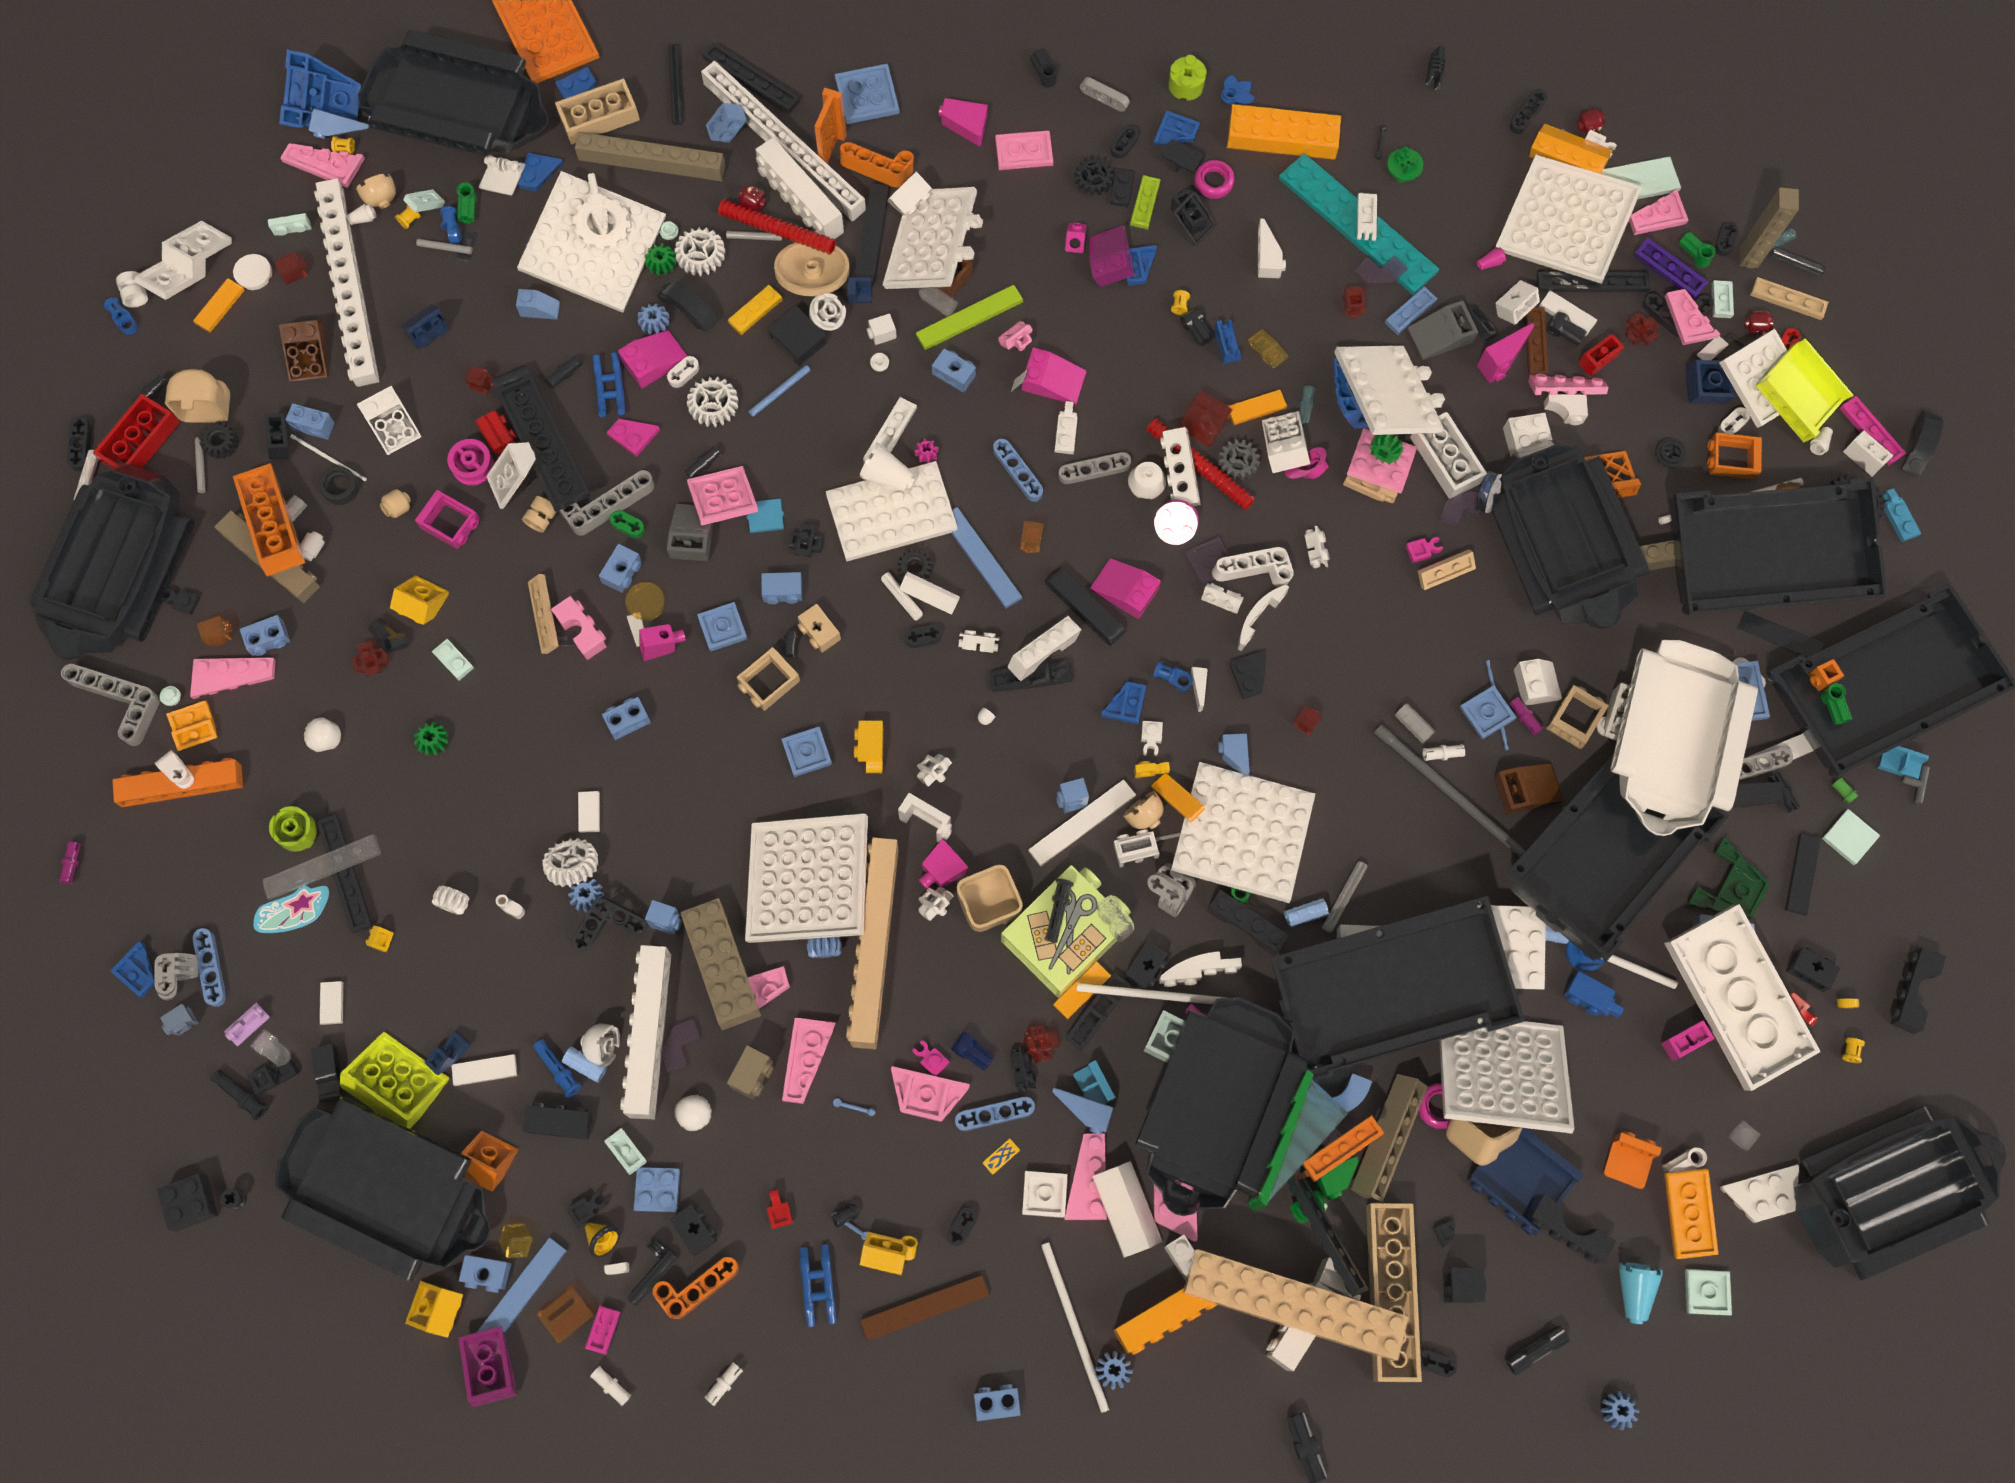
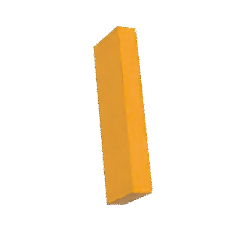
(218, 305)
(1257, 407)
(1178, 797)
(1072, 999)

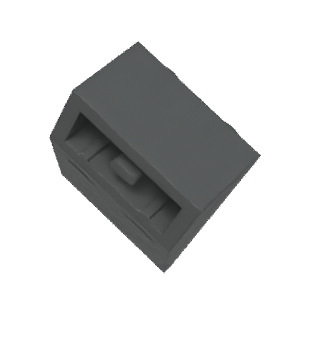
(1443, 330)
(687, 537)

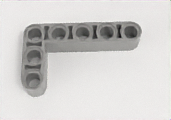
(601, 503)
(118, 692)

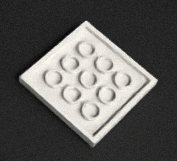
(1748, 367)
(1523, 944)

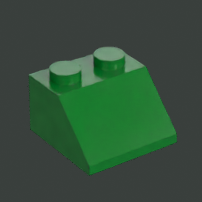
(1337, 1179)

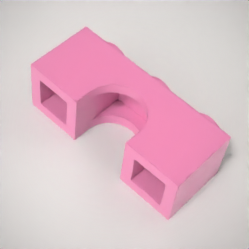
(570, 614)

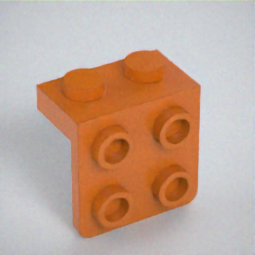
(1630, 1159)

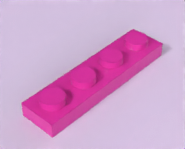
(1865, 421)

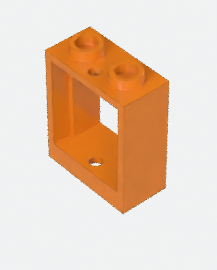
(1754, 452)

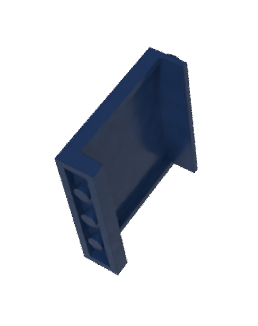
(1521, 1174)

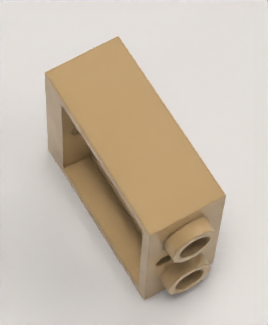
(774, 657)
(1568, 732)

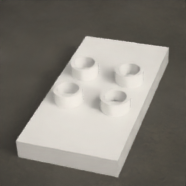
(1742, 997)

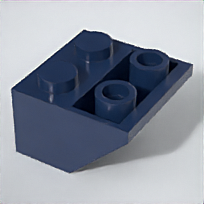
(425, 326)

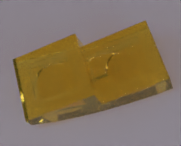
(1268, 348)

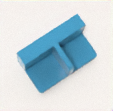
(1902, 762)
(1093, 1084)

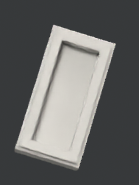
(589, 811)
(331, 1003)

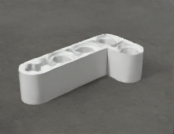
(1228, 568)

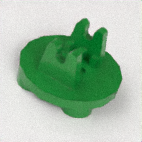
(1403, 157)

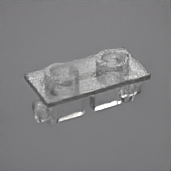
(938, 300)

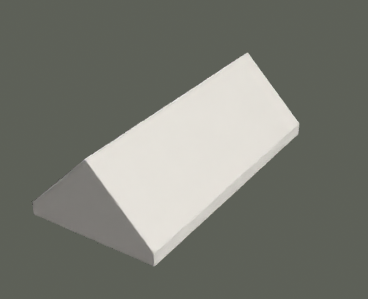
(1127, 1209)

